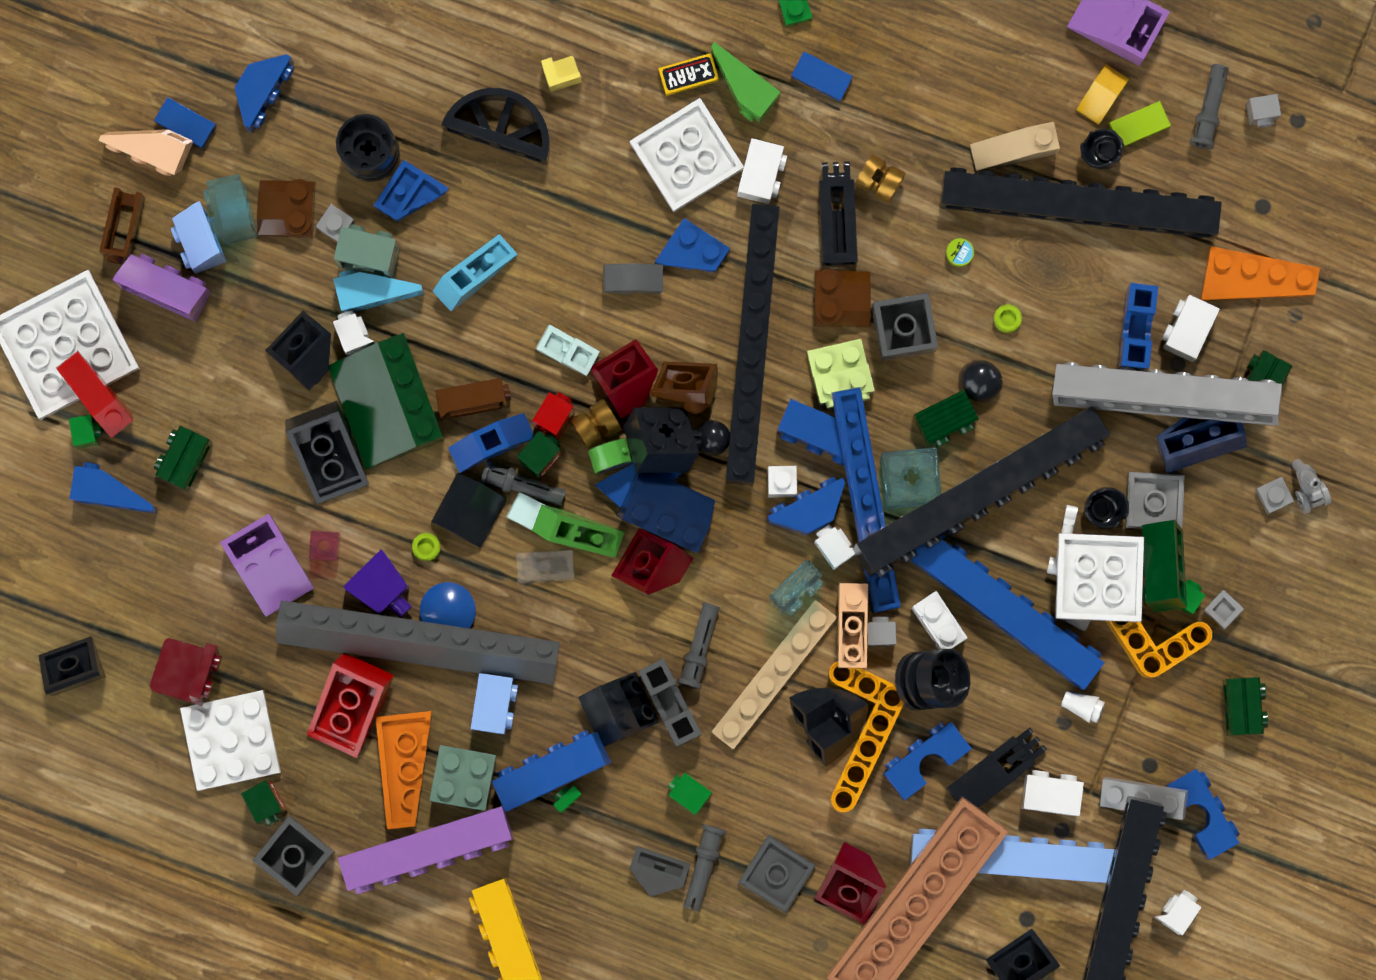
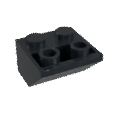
(618, 709)

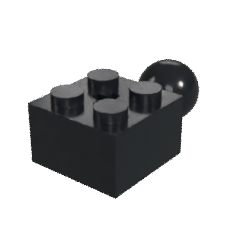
(665, 442)

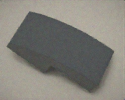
(632, 278)

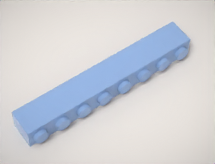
(1038, 858)

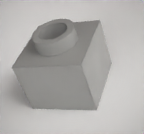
(1263, 110)
(881, 632)

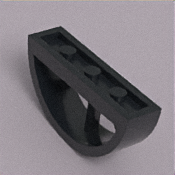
(497, 139)

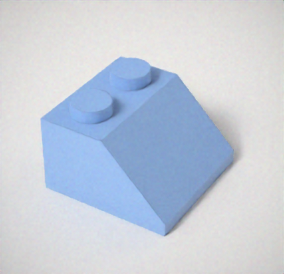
(199, 242)

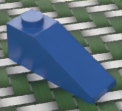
(99, 488)

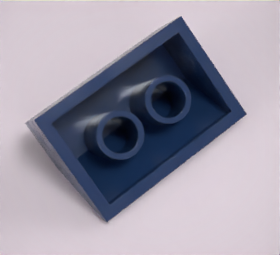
(668, 510)

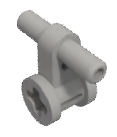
(1312, 491)

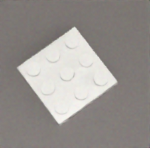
(686, 155)
(1099, 577)
(230, 740)

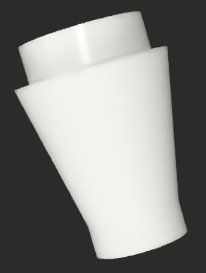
(1084, 706)

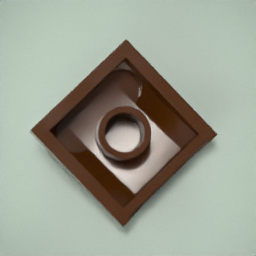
(286, 208)
(842, 298)
(687, 384)

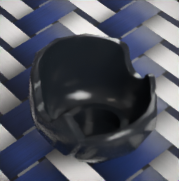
(1102, 149)
(980, 381)
(1106, 508)

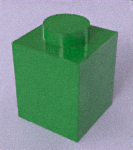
(688, 792)

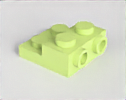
(839, 369)

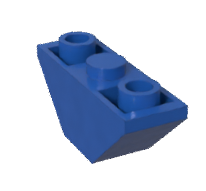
(260, 88)
(491, 442)
(810, 510)

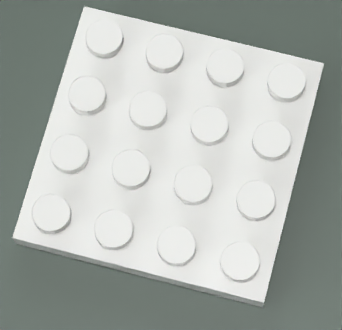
(51, 329)

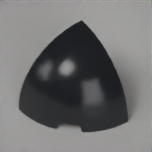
(829, 719)

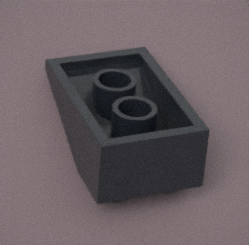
(326, 452)

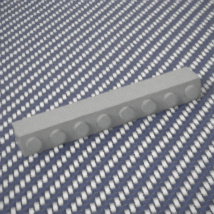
(1167, 394)

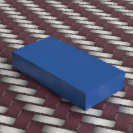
(821, 76)
(185, 122)

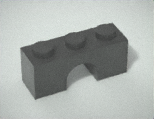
(669, 703)

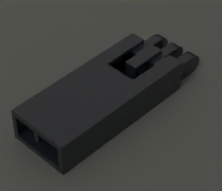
(837, 225)
(988, 775)

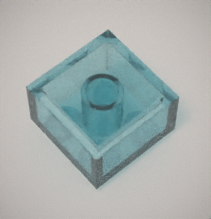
(231, 209)

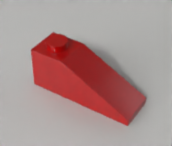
(95, 394)

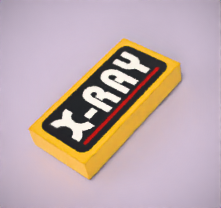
(688, 74)

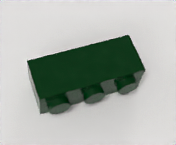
(1164, 566)

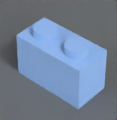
(493, 704)

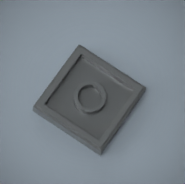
(777, 873)

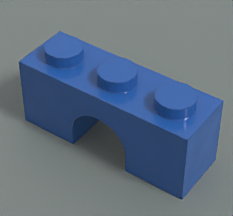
(1136, 326)
(905, 774)
(1217, 833)

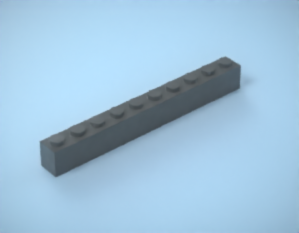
(417, 642)

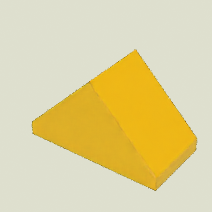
(1102, 94)

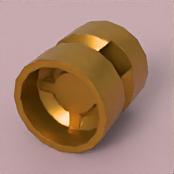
(889, 182)
(595, 424)

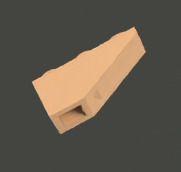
(157, 147)
(852, 625)

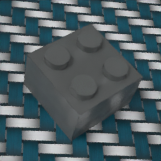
(904, 326)
(294, 856)

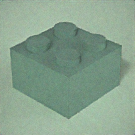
(366, 251)
(463, 778)

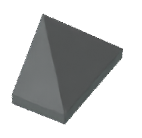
(657, 871)

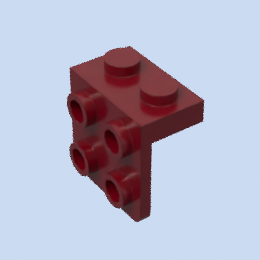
(185, 671)

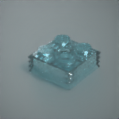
(896, 466)
(800, 583)

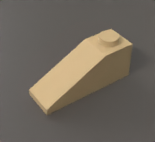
(1015, 147)

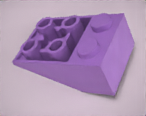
(1120, 25)
(267, 564)

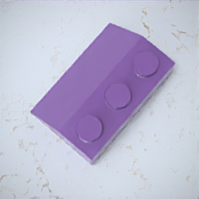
(162, 286)

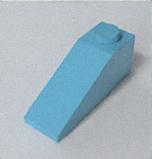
(474, 272)
(365, 290)

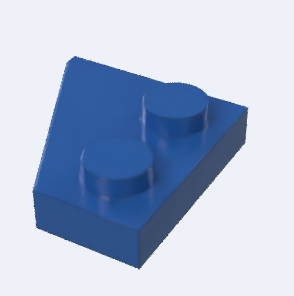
(408, 192)
(693, 249)

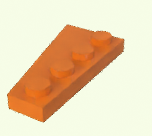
(1247, 276)
(402, 763)

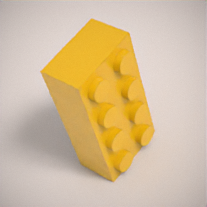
(505, 932)

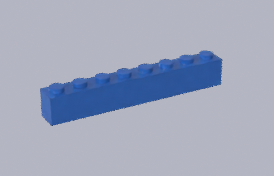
(1010, 613)

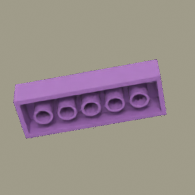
(424, 849)

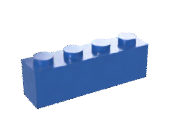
(550, 771)

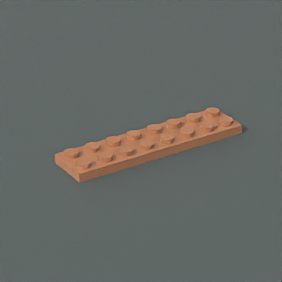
(921, 896)

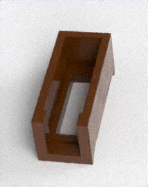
(118, 200)
(472, 398)

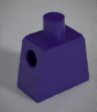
(380, 586)

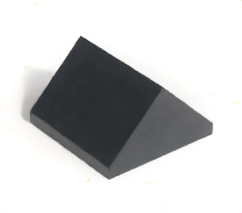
(469, 510)
(70, 666)
(1023, 959)

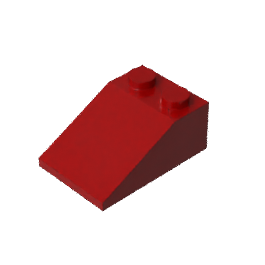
(349, 704)

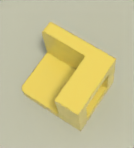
(561, 73)

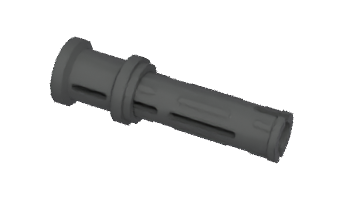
(1207, 119)
(508, 479)
(695, 659)
(707, 853)

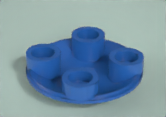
(448, 605)

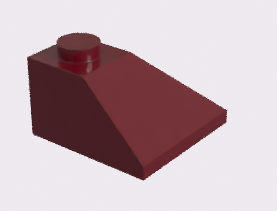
(626, 377)
(651, 563)
(852, 884)

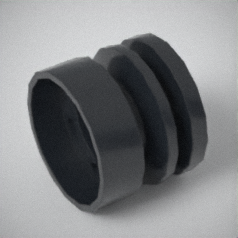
(357, 137)
(932, 679)

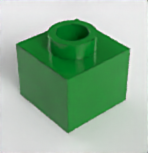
(85, 431)
(1194, 597)

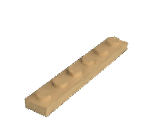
(774, 674)

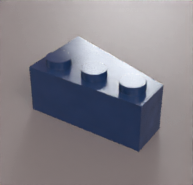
(1198, 440)

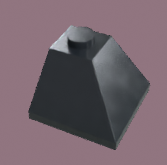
(303, 350)

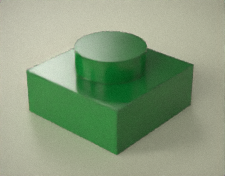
(795, 11)
(566, 797)

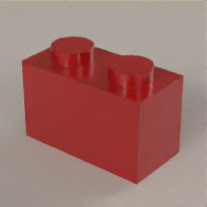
(554, 414)

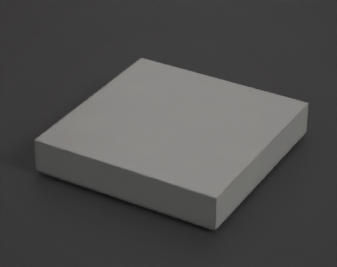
(1154, 498)

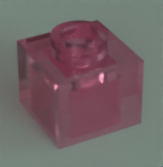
(333, 550)

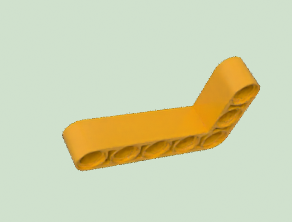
(1159, 652)
(868, 733)

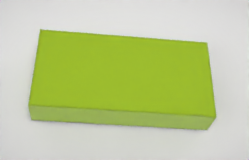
(1141, 123)

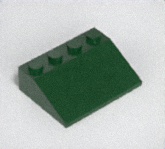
(385, 401)

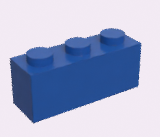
(811, 428)

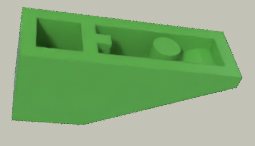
(748, 89)
(577, 531)

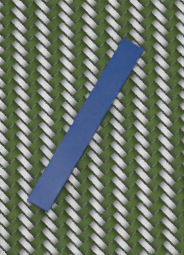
(863, 487)

